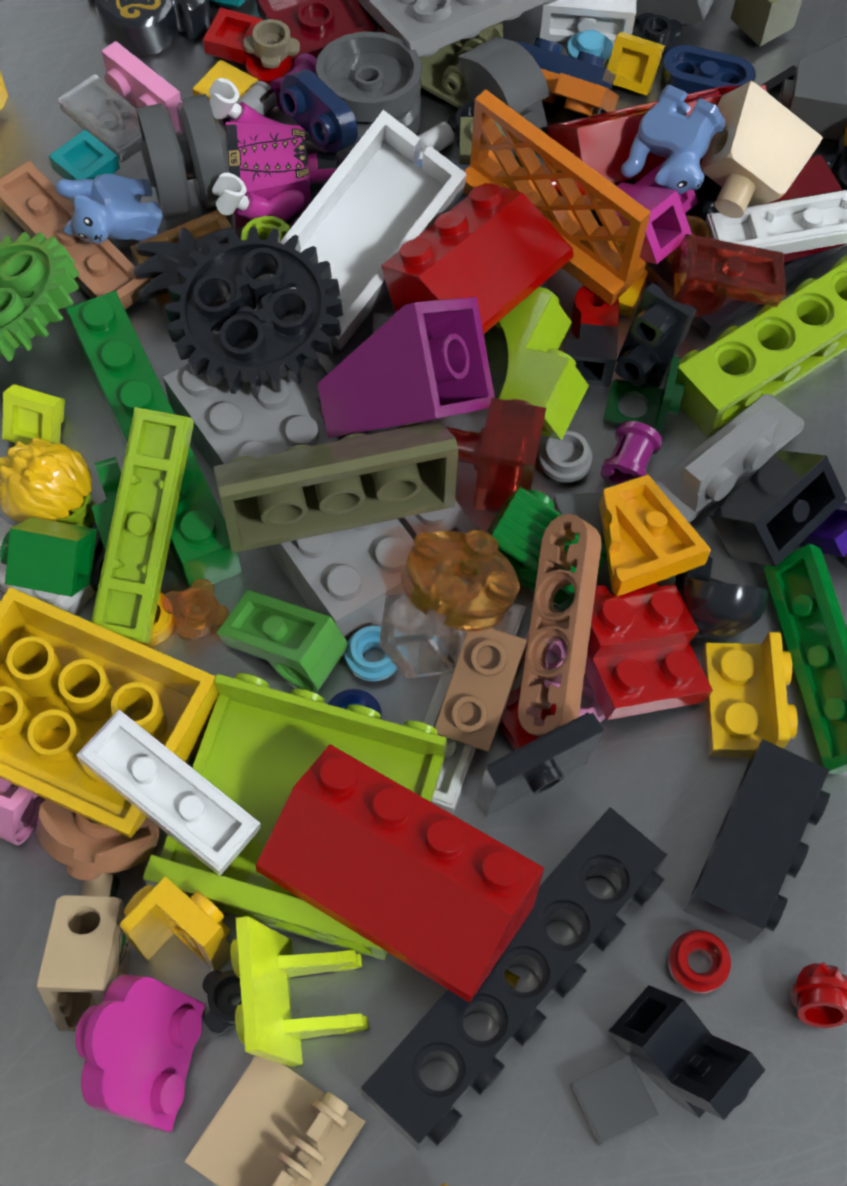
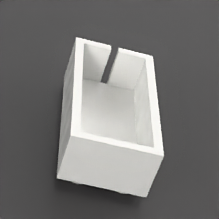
(373, 209)

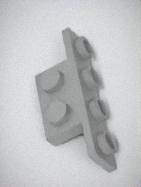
(729, 456)

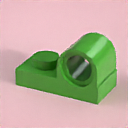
(293, 639)

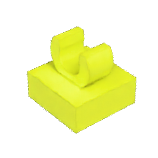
(31, 415)

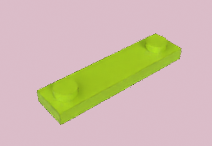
(142, 523)

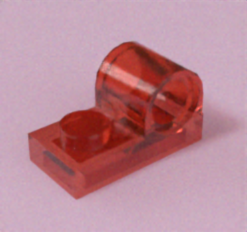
(713, 270)

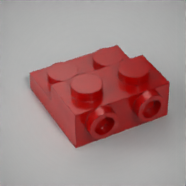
(643, 652)

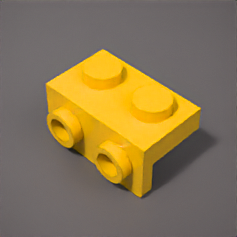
(164, 911)

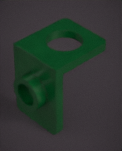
(658, 400)

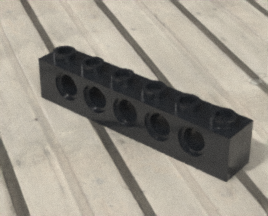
(607, 850)

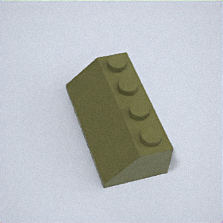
(338, 485)

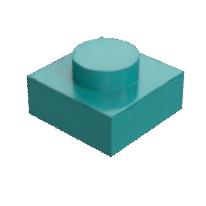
(83, 158)

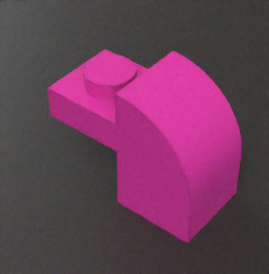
(667, 218)

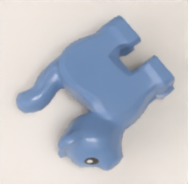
(675, 136)
(110, 208)

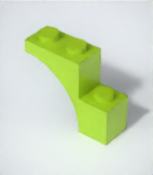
(536, 366)

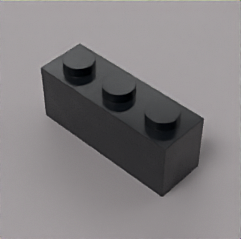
(760, 843)

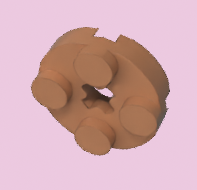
(91, 847)

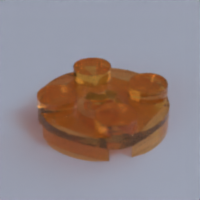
(432, 579)

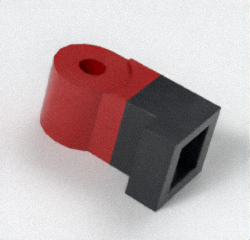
(597, 337)

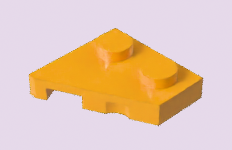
(646, 536)

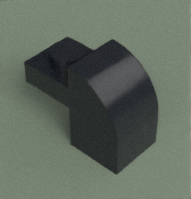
(683, 1055)

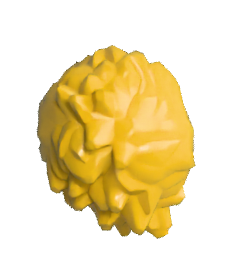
(42, 481)

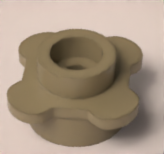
(271, 43)

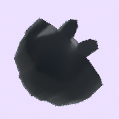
(718, 606)

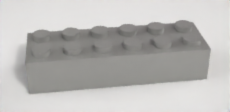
(333, 572)

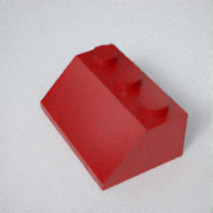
(483, 248)

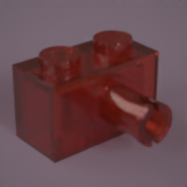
(503, 451)

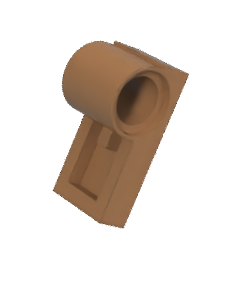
(481, 687)

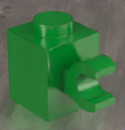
(49, 556)

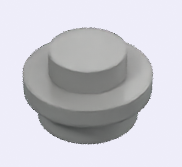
(566, 458)

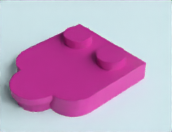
(138, 1050)

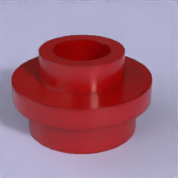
(712, 949)

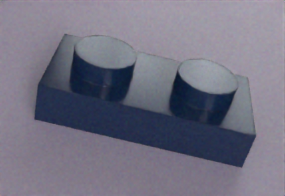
(585, 67)

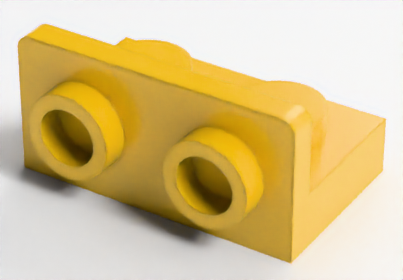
(748, 696)

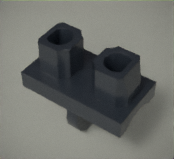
(653, 338)

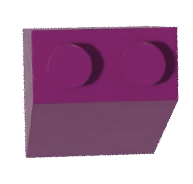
(411, 370)

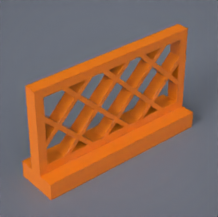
(604, 255)

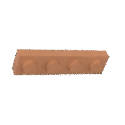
(39, 208)

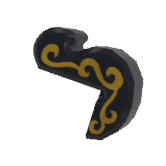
(151, 25)

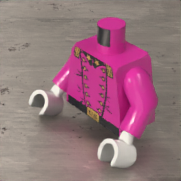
(265, 161)

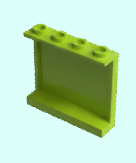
(255, 755)

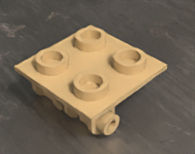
(275, 1132)

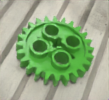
(33, 287)

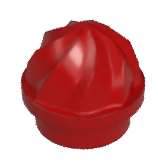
(820, 996)

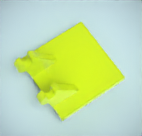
(265, 1017)

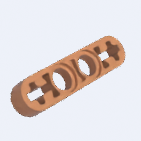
(570, 625)

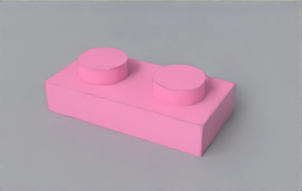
(138, 82)

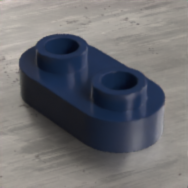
(702, 69)
(318, 111)

